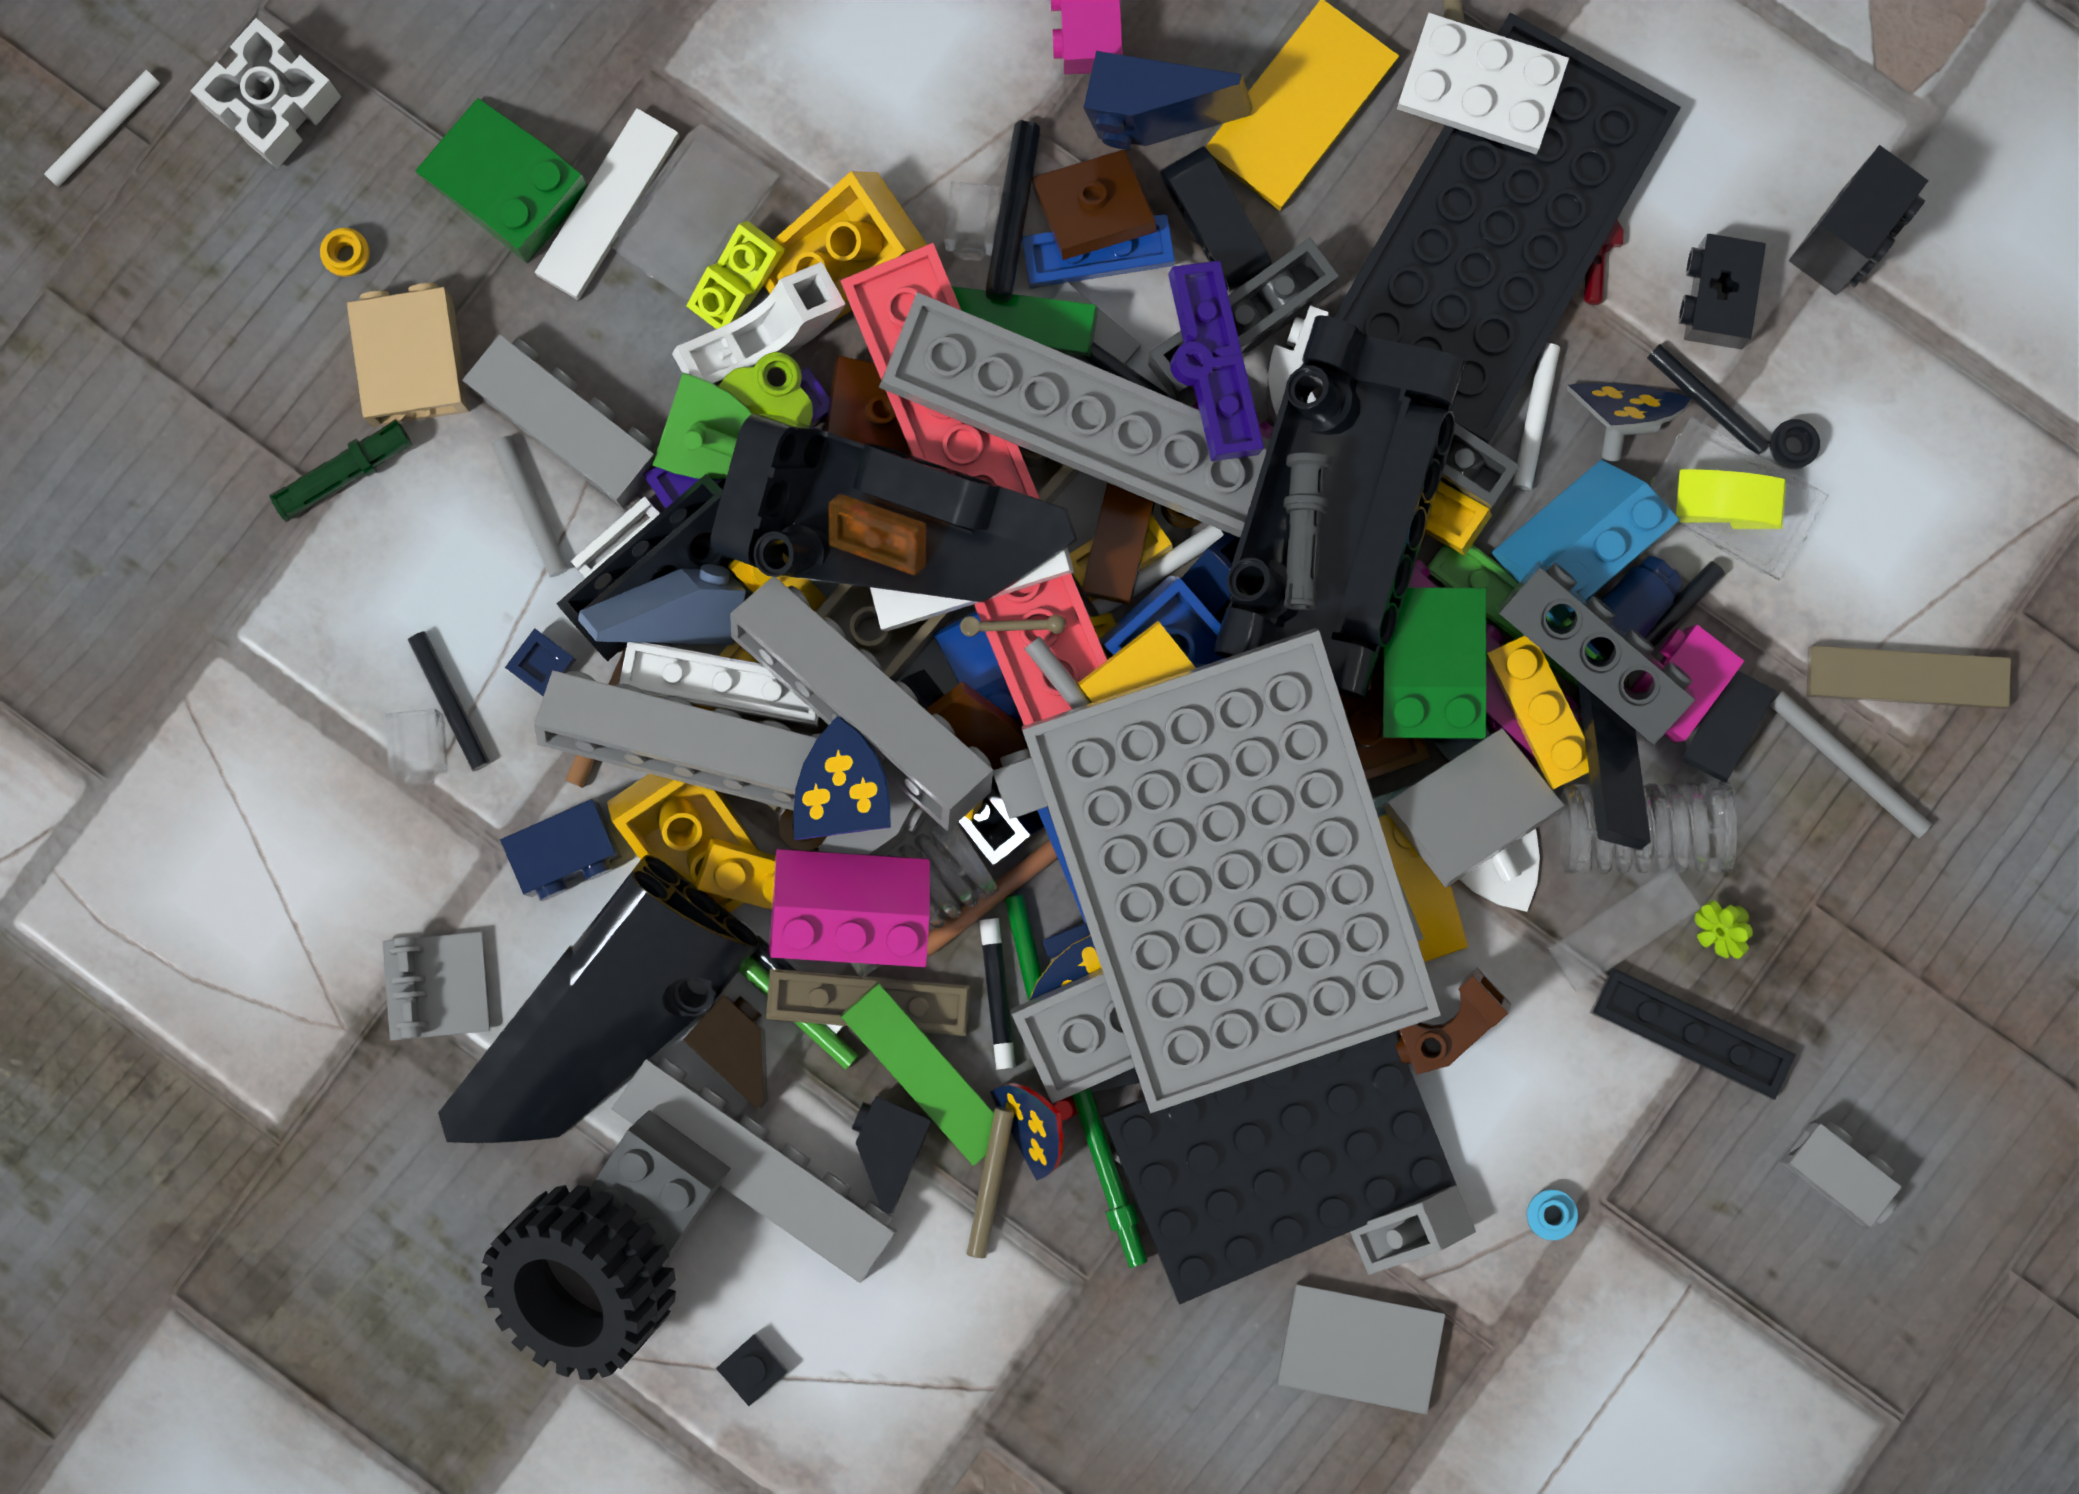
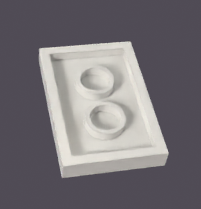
(1482, 83)

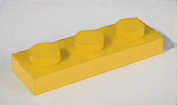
(1540, 710)

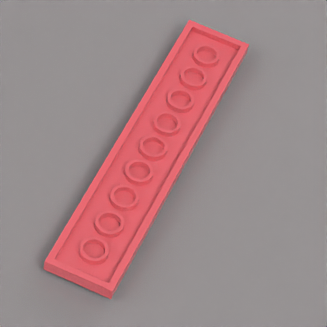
(880, 305)

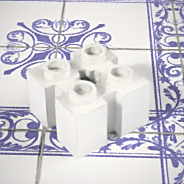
(263, 65)

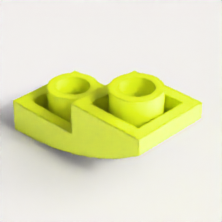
(737, 276)
(1731, 497)

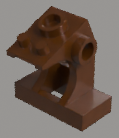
(1479, 1010)

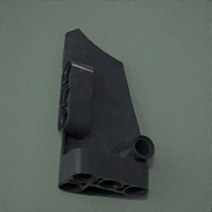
(789, 472)
(602, 1009)

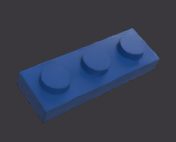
(1144, 253)

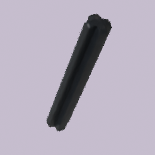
(1012, 211)

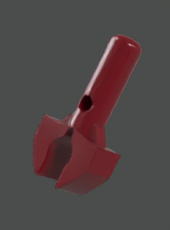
(1596, 273)

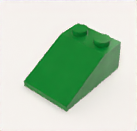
(503, 179)
(1437, 666)

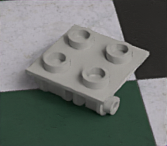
(436, 985)

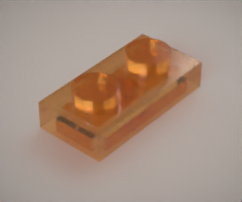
(877, 534)

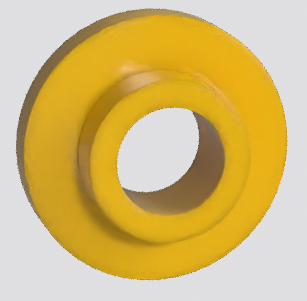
(334, 242)

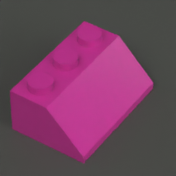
(850, 908)

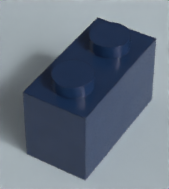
(561, 850)

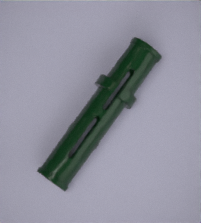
(355, 461)

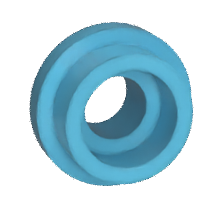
(1536, 1211)

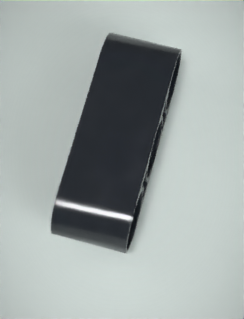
(1215, 217)

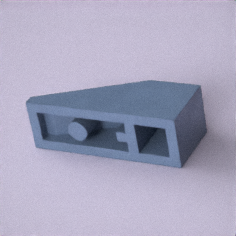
(675, 608)

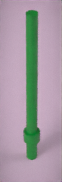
(1121, 1214)

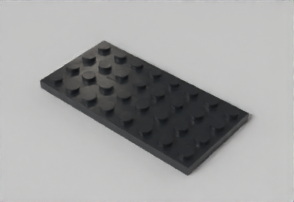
(1504, 235)

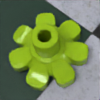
(1725, 928)

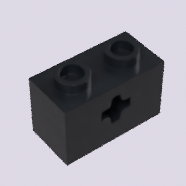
(1739, 268)

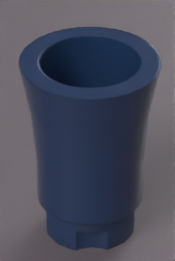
(1639, 600)

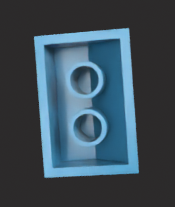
(1589, 531)

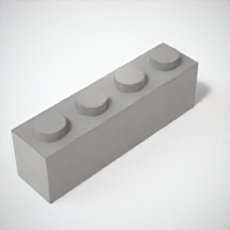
(561, 420)

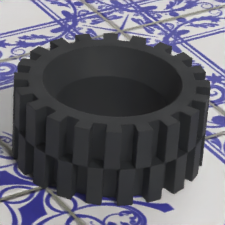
(607, 1253)

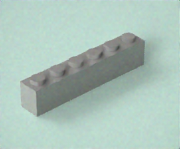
(840, 681)
(672, 738)
(761, 1173)

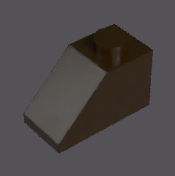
(734, 1046)

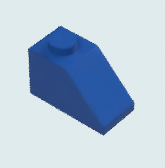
(975, 664)

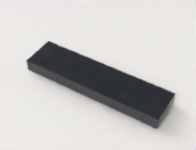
(1614, 773)
(1692, 1033)

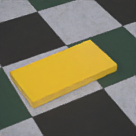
(1302, 104)

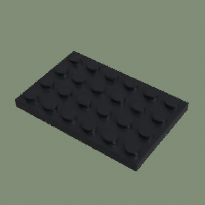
(1278, 1163)

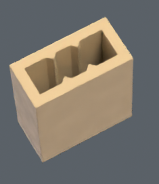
(407, 355)

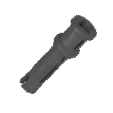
(1306, 507)

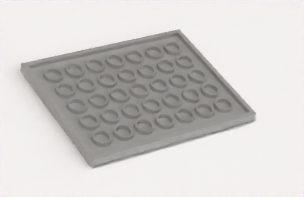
(1232, 870)

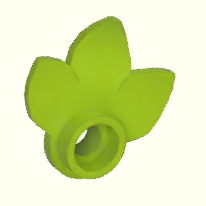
(756, 393)

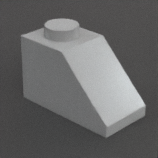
(1413, 1230)

